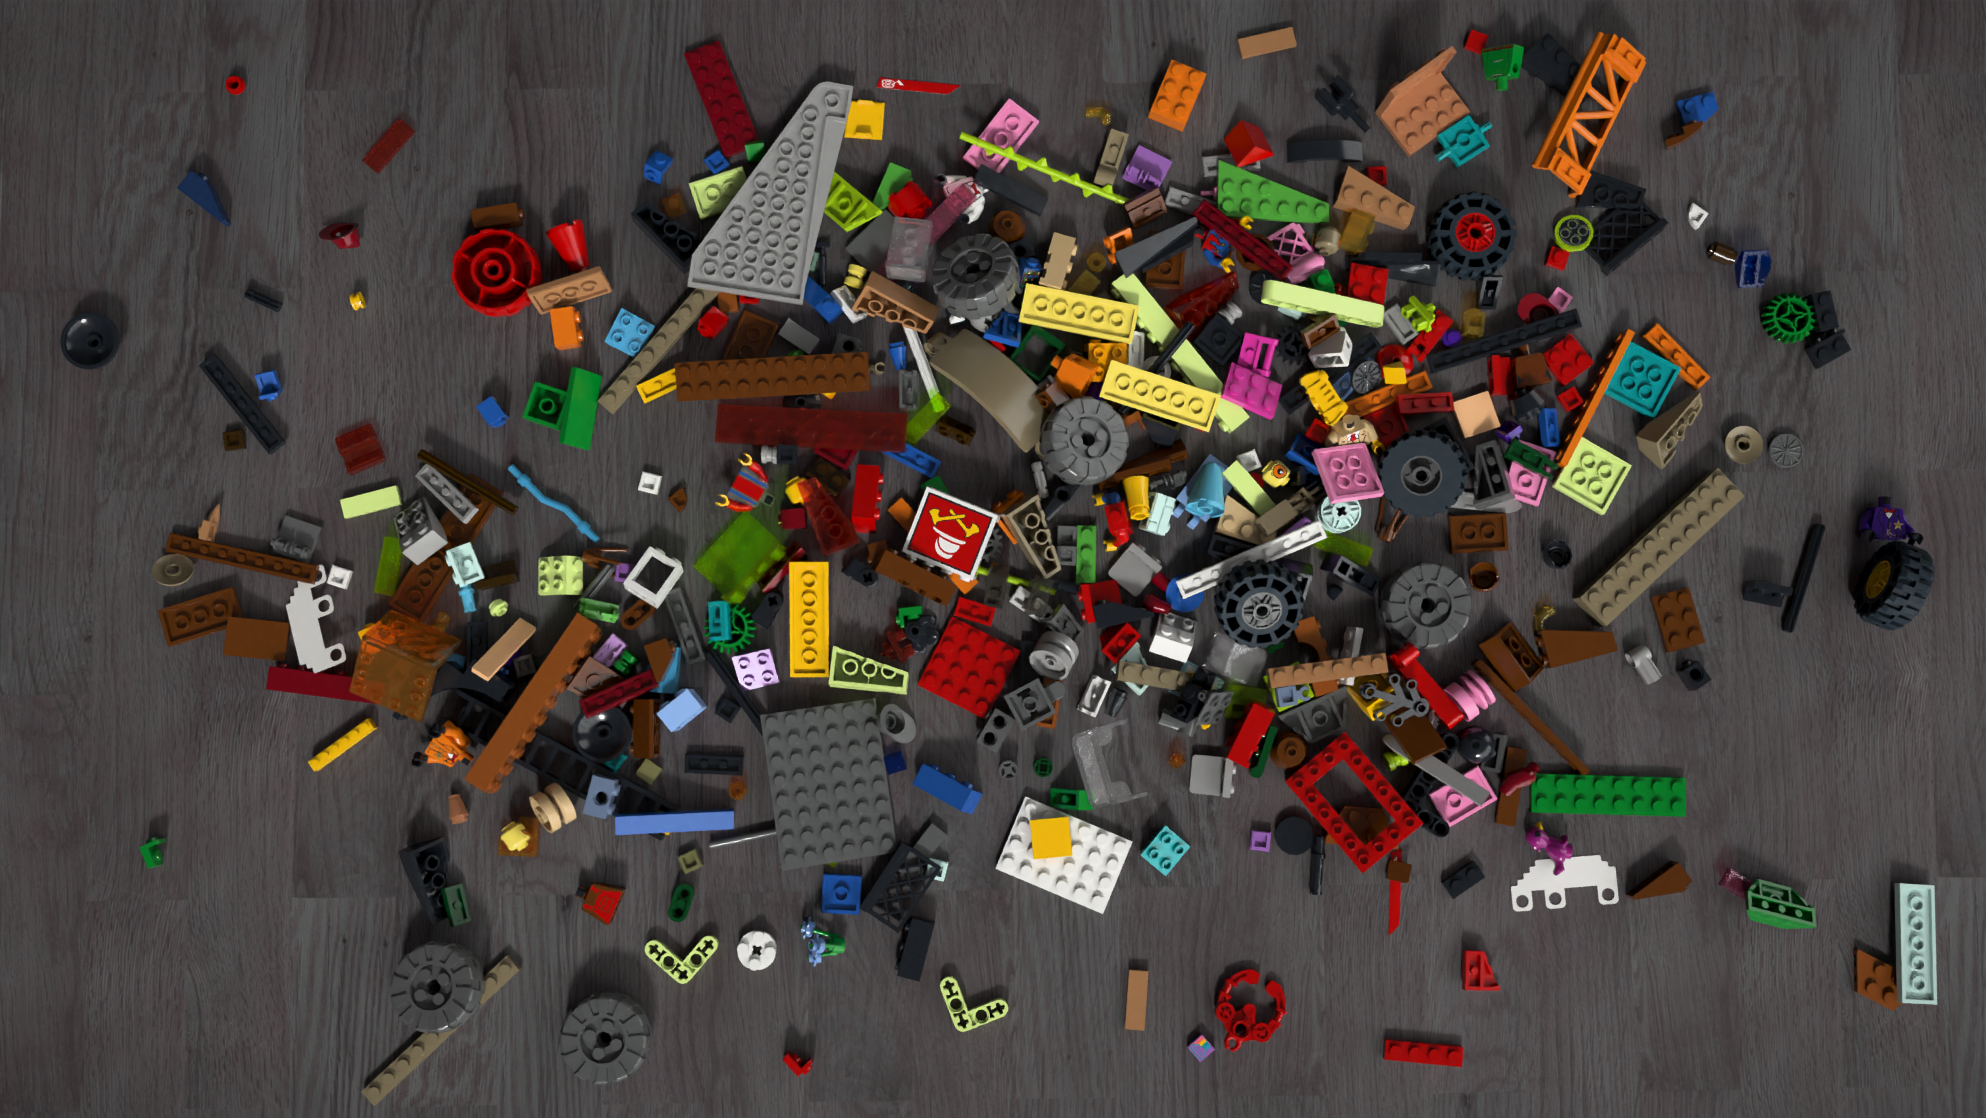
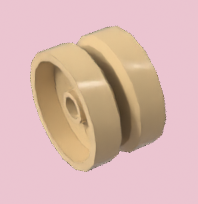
(552, 807)

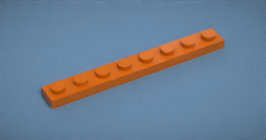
(1597, 390)

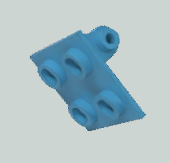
(629, 333)

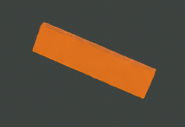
(1674, 353)

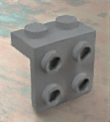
(1135, 569)
(1212, 775)

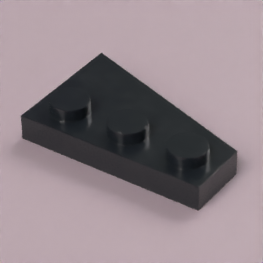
(1609, 192)

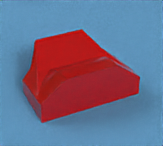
(1118, 640)

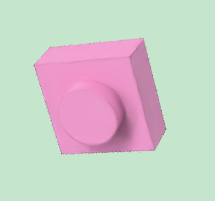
(1560, 299)

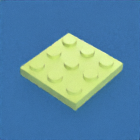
(1592, 476)

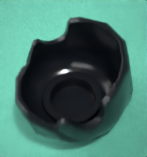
(1557, 554)

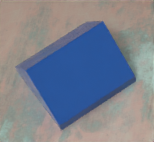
(1301, 452)

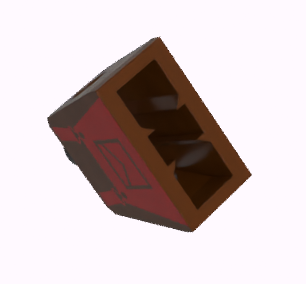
(601, 900)

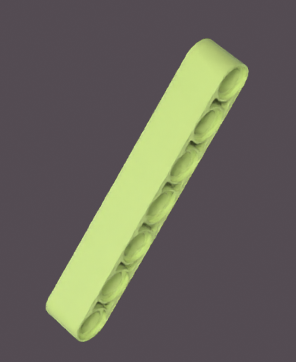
(1322, 303)

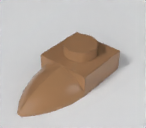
(208, 528)

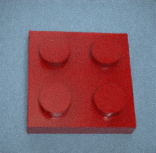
(1367, 283)
(1567, 360)

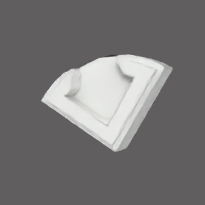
(1696, 215)

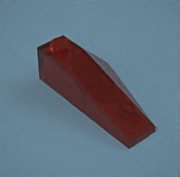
(1202, 303)
(829, 522)

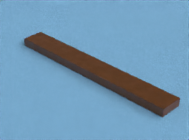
(242, 558)
(1526, 713)

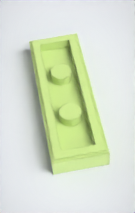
(371, 502)

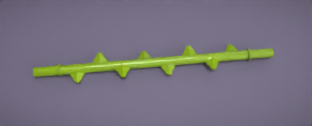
(1041, 165)

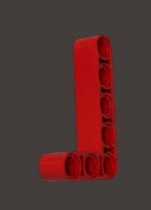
(1405, 663)

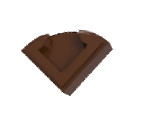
(679, 499)

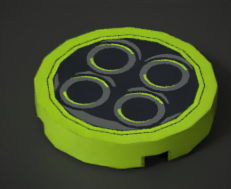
(1573, 233)

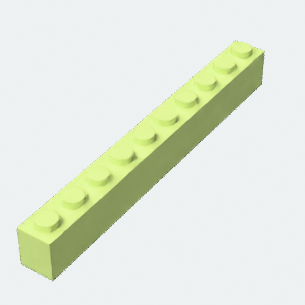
(1185, 359)

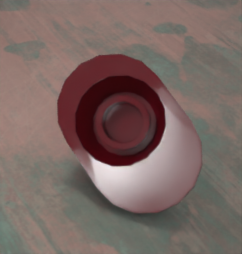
(342, 235)
(1535, 307)

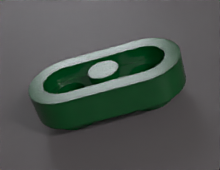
(682, 902)

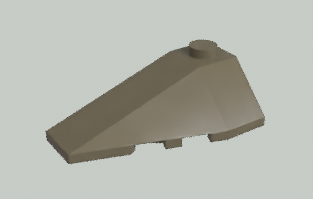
(1663, 433)

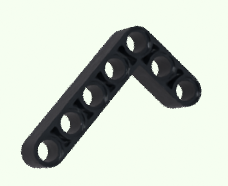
(1425, 786)

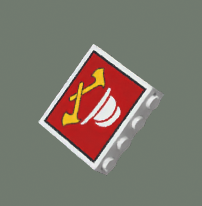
(950, 533)

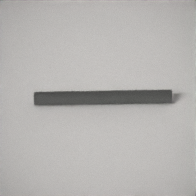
(742, 838)

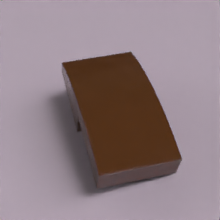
(1688, 132)

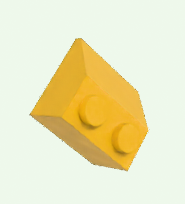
(1369, 705)

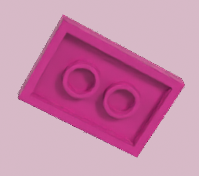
(1251, 391)

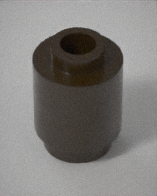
(1721, 253)

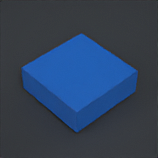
(716, 162)

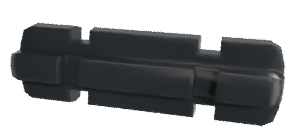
(263, 300)

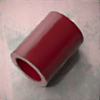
(1160, 581)

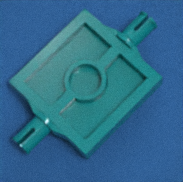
(1463, 141)

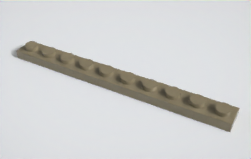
(656, 349)
(428, 1042)

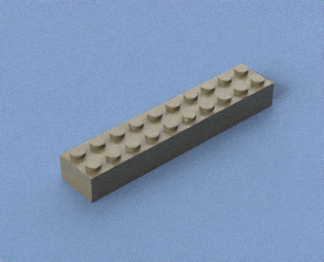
(1658, 547)

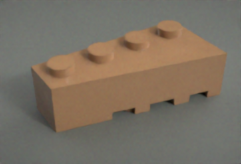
(1368, 196)
(895, 304)

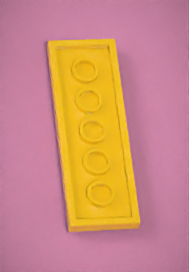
(809, 618)

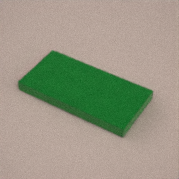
(580, 408)

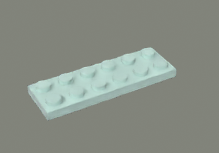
(1915, 943)

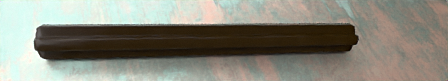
(467, 482)

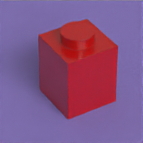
(712, 323)

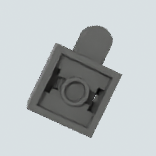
(1034, 702)

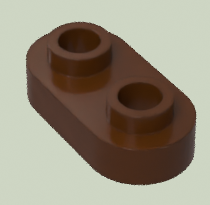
(638, 613)

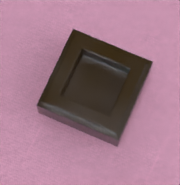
(234, 440)

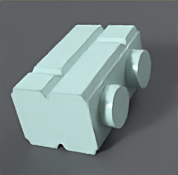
(1159, 514)

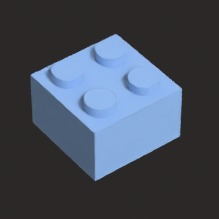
(681, 710)

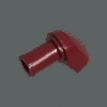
(1519, 778)

